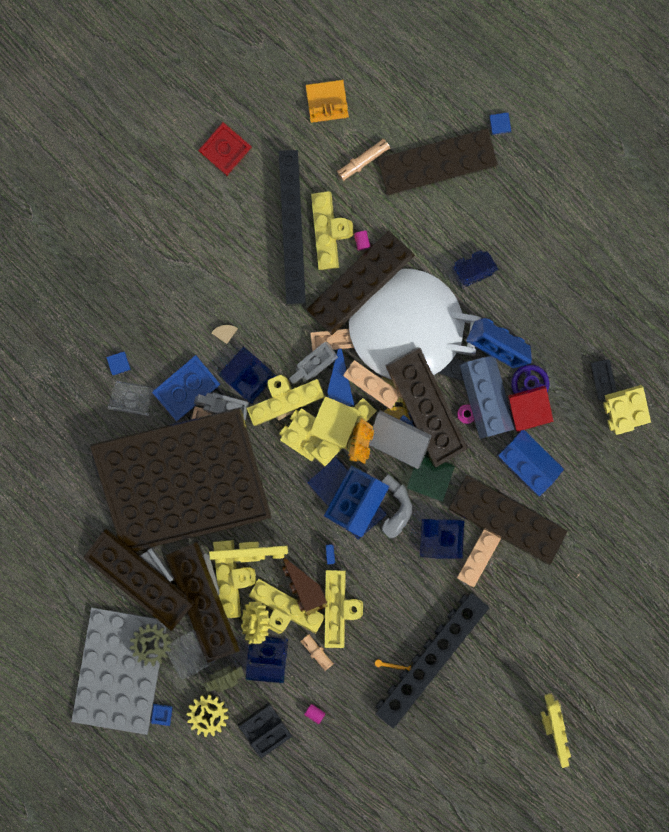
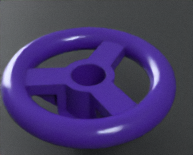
(526, 369)

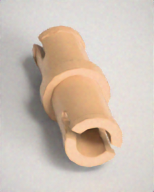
(316, 652)

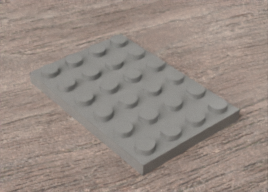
(112, 685)

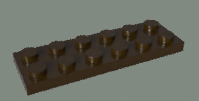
(437, 162)
(360, 282)
(426, 405)
(508, 520)
(138, 580)
(207, 612)

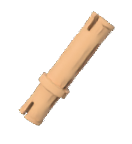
(356, 164)

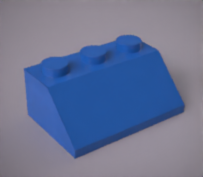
(499, 343)
(530, 463)
(356, 501)

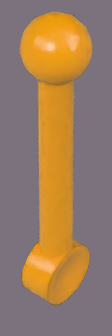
(378, 663)

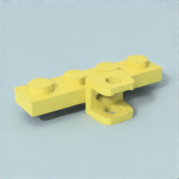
(328, 230)
(284, 399)
(326, 451)
(249, 552)
(231, 579)
(284, 609)
(338, 609)
(555, 725)

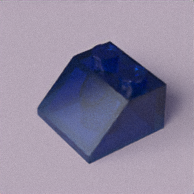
(474, 269)
(247, 375)
(442, 539)
(267, 660)

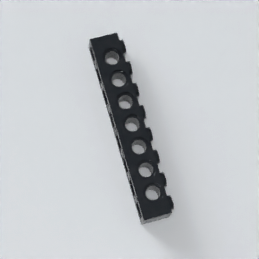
(292, 228)
(393, 716)

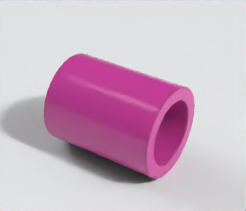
(362, 240)
(314, 714)

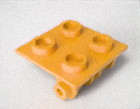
(327, 101)
(361, 449)

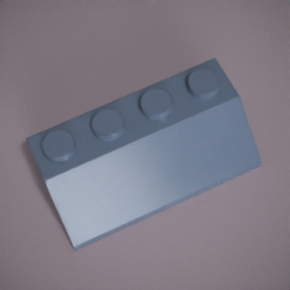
(487, 396)

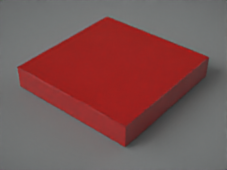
(225, 149)
(530, 408)

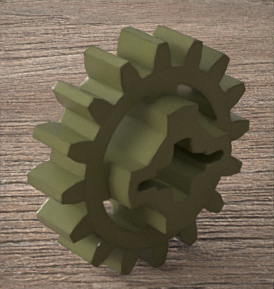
(158, 650)
(223, 679)

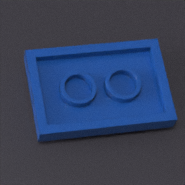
(179, 390)

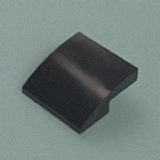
(265, 730)

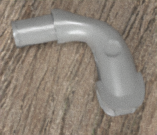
(394, 526)

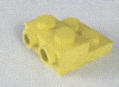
(626, 409)
(298, 434)

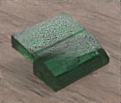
(431, 480)

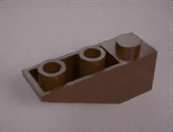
(309, 592)

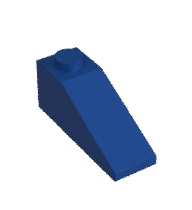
(339, 386)

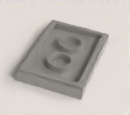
(399, 439)

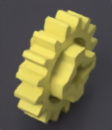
(255, 622)
(195, 719)

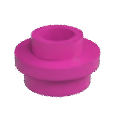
(462, 418)

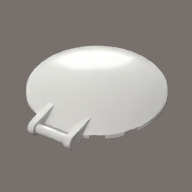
(409, 314)

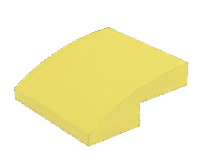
(335, 422)

